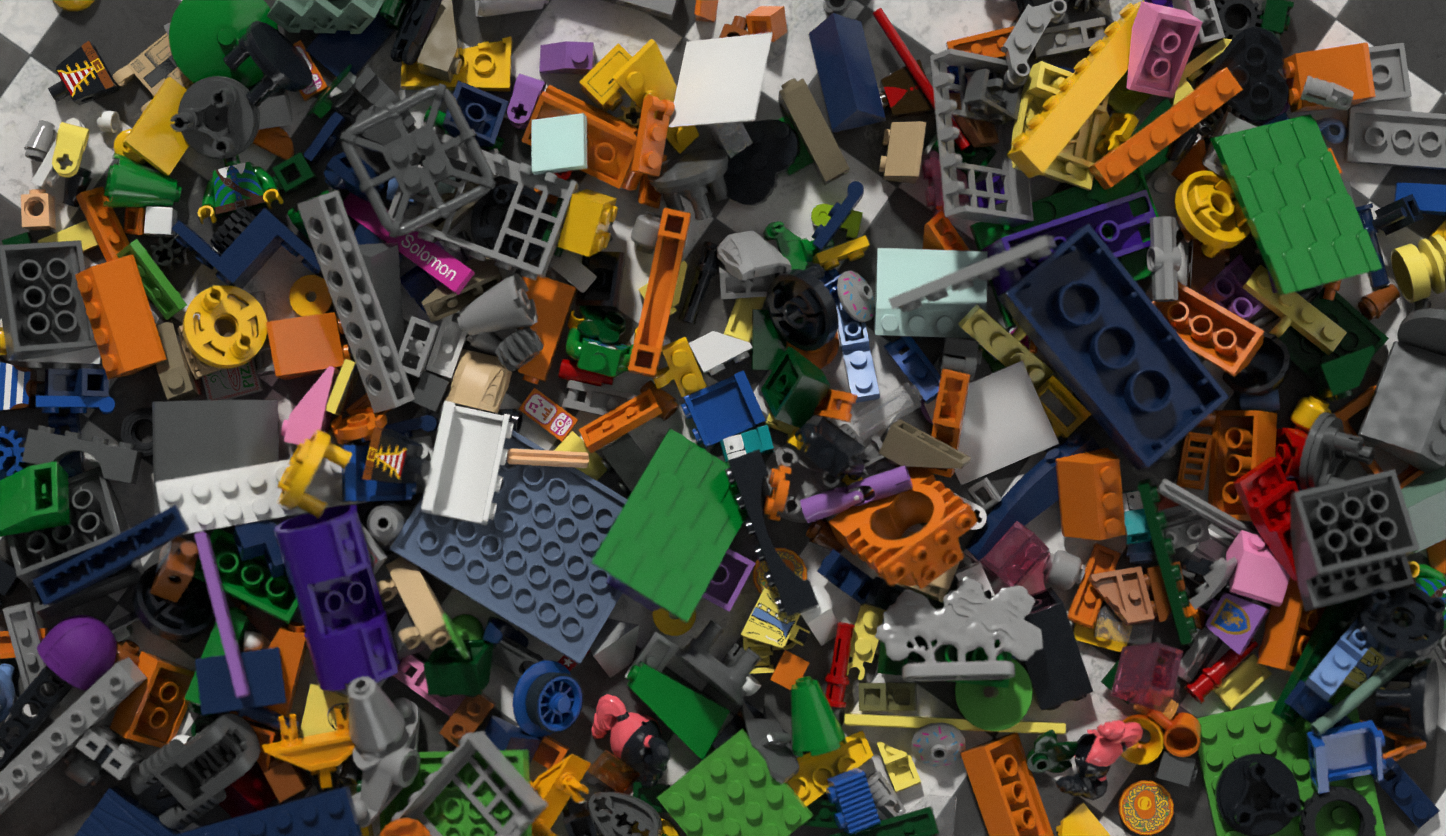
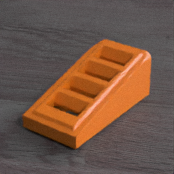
(1206, 439)

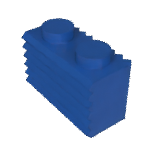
(853, 801)

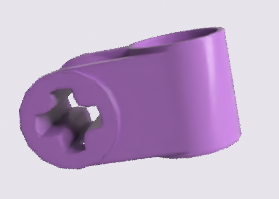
(524, 97)

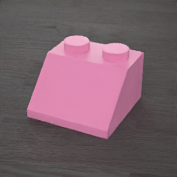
(1257, 570)

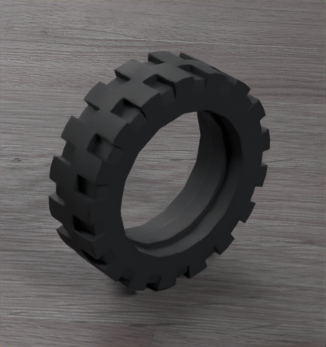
(1340, 793)

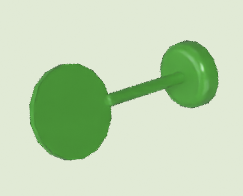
(463, 628)

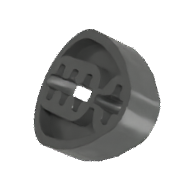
(623, 804)

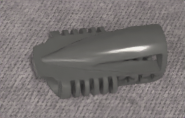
(190, 777)

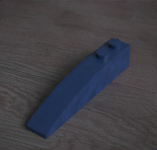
(1029, 496)
(110, 556)

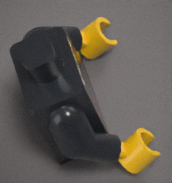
(830, 449)

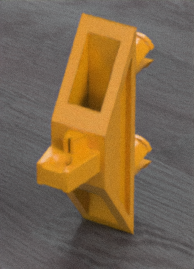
(316, 752)
(556, 788)

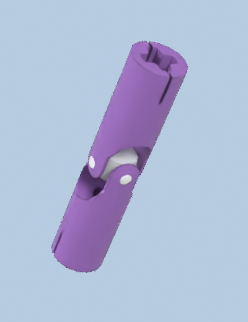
(842, 498)

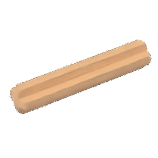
(548, 458)

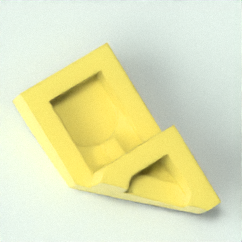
(899, 767)

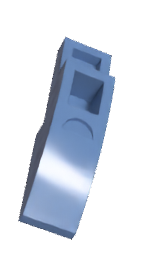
(857, 356)
(1338, 662)

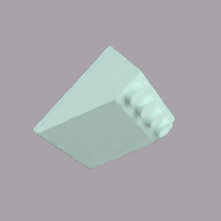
(906, 269)

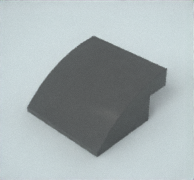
(212, 437)
(93, 520)
(1351, 539)

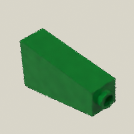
(215, 648)
(682, 709)

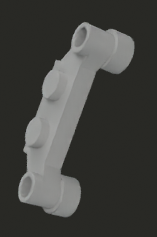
(1025, 37)

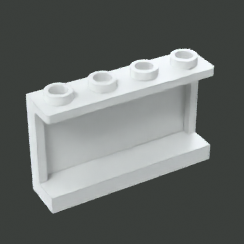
(466, 464)

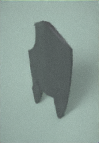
(772, 744)

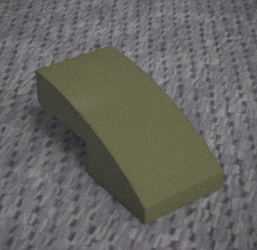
(887, 696)

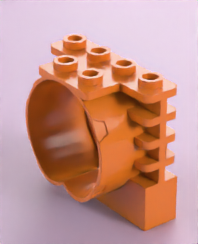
(917, 559)

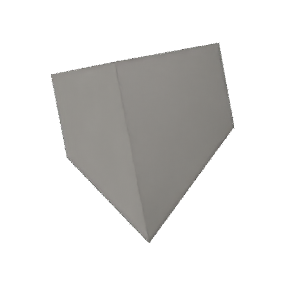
(615, 645)

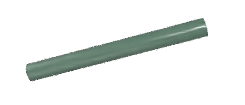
(1359, 695)

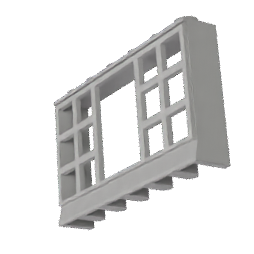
(521, 173)
(1016, 183)
(453, 763)

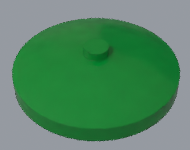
(208, 31)

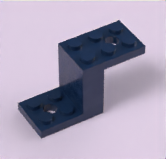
(249, 250)

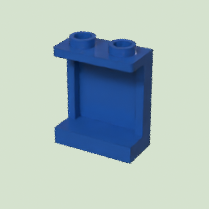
(723, 409)
(360, 490)
(1345, 754)

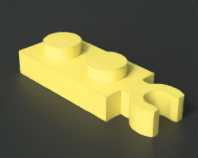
(863, 639)

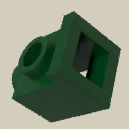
(1275, 15)
(294, 164)

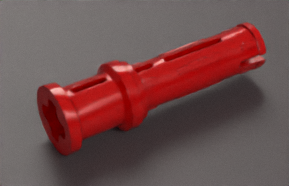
(1213, 676)
(838, 678)

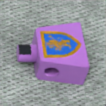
(1234, 620)

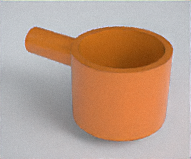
(1181, 732)

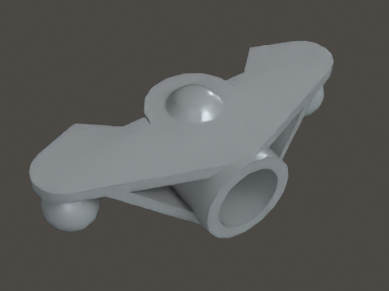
(388, 770)

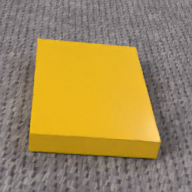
(153, 135)

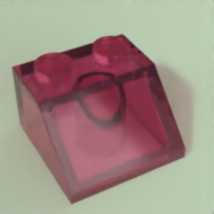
(1016, 556)

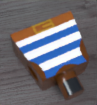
(18, 388)

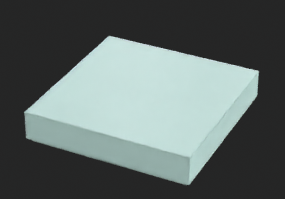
(559, 144)

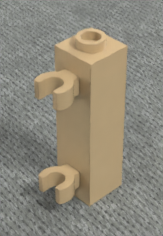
(420, 602)

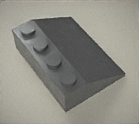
(42, 300)
(1410, 408)

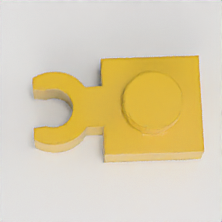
(1116, 131)

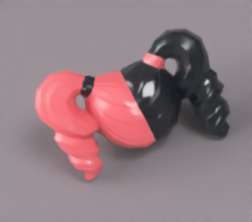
(633, 738)
(1096, 754)

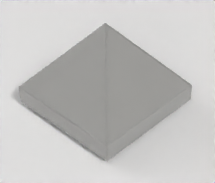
(985, 494)

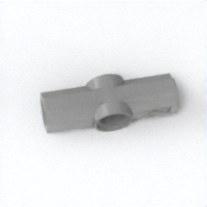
(1164, 259)

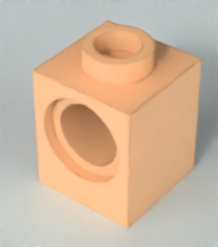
(46, 219)

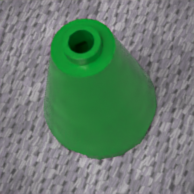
(138, 186)
(813, 720)

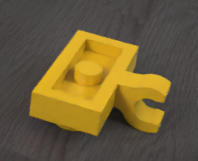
(681, 368)

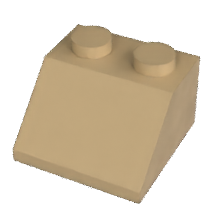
(904, 151)

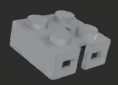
(109, 751)

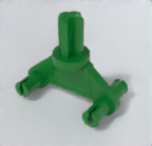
(796, 250)

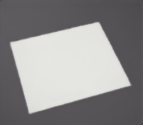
(720, 80)
(1001, 422)

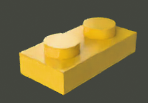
(852, 249)

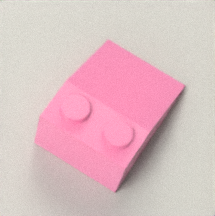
(1160, 48)
(311, 411)

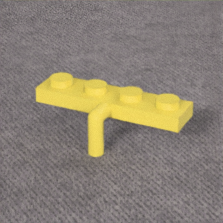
(1295, 312)
(1003, 344)

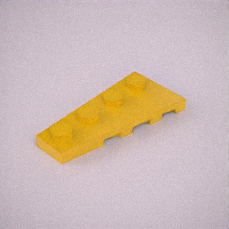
(482, 67)
(649, 75)
(815, 770)

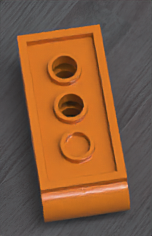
(609, 139)

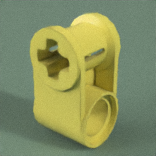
(70, 144)

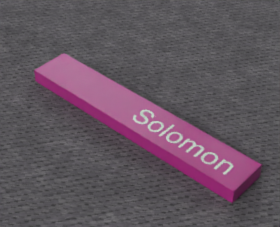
(421, 252)

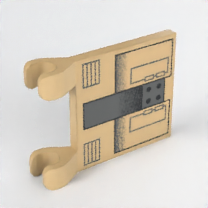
(152, 68)

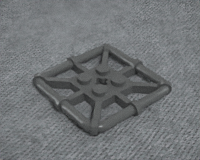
(401, 152)

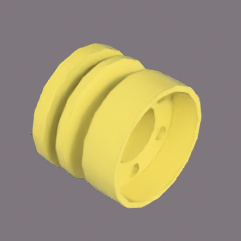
(1420, 268)

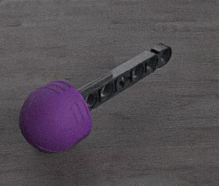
(76, 654)

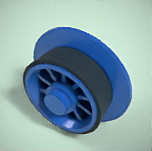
(547, 699)

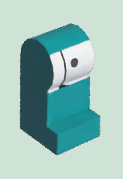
(747, 442)
(1135, 518)

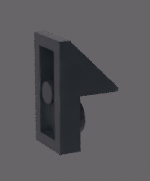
(883, 594)

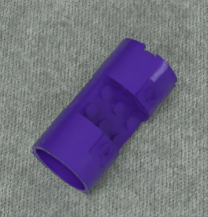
(337, 597)

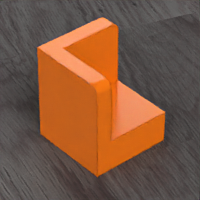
(767, 20)
(789, 669)
(550, 752)

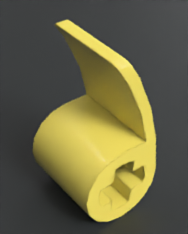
(574, 443)

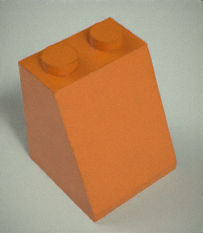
(1342, 65)
(307, 345)

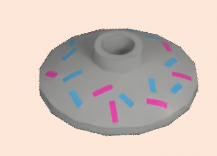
(856, 296)
(938, 744)

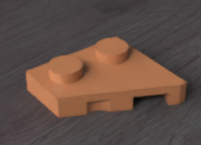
(978, 132)
(1125, 594)

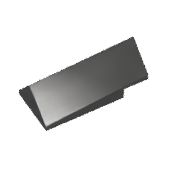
(384, 272)

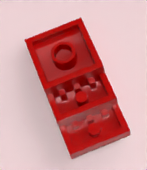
(1268, 503)

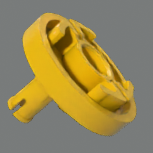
(1200, 218)
(214, 305)
(302, 468)

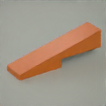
(950, 412)

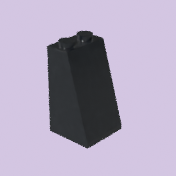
(1057, 668)

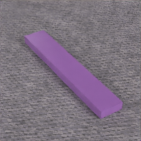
(222, 614)

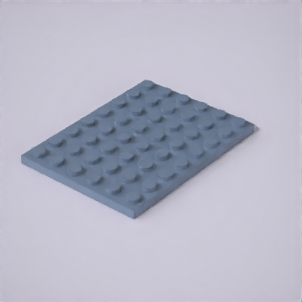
(532, 556)

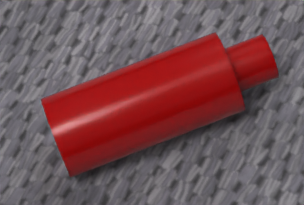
(571, 372)

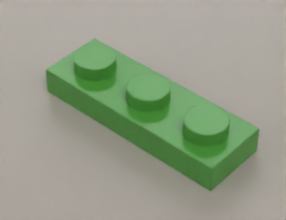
(154, 281)

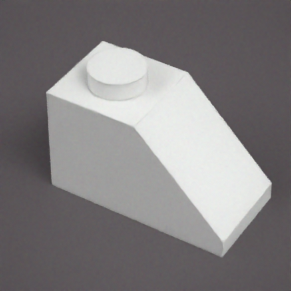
(821, 620)

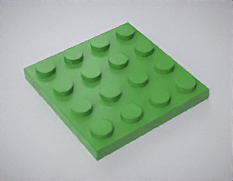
(734, 796)

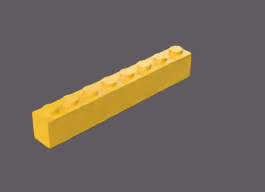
(1077, 97)

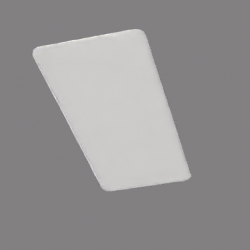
(573, 271)

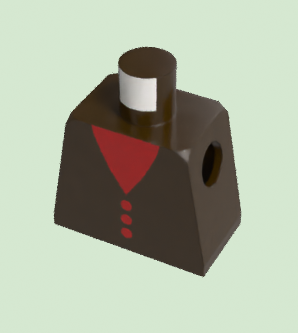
(903, 95)

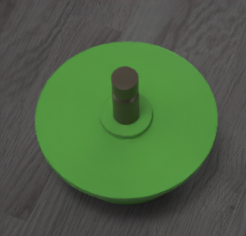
(996, 707)

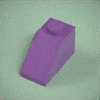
(567, 58)

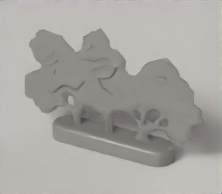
(967, 623)

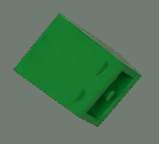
(34, 499)

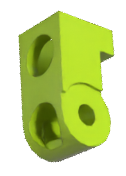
(851, 225)

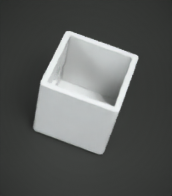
(160, 221)

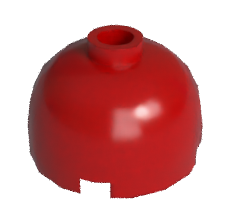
(1289, 451)

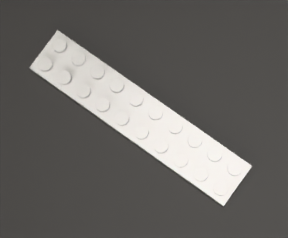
(252, 492)

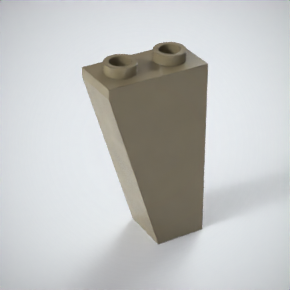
(812, 130)

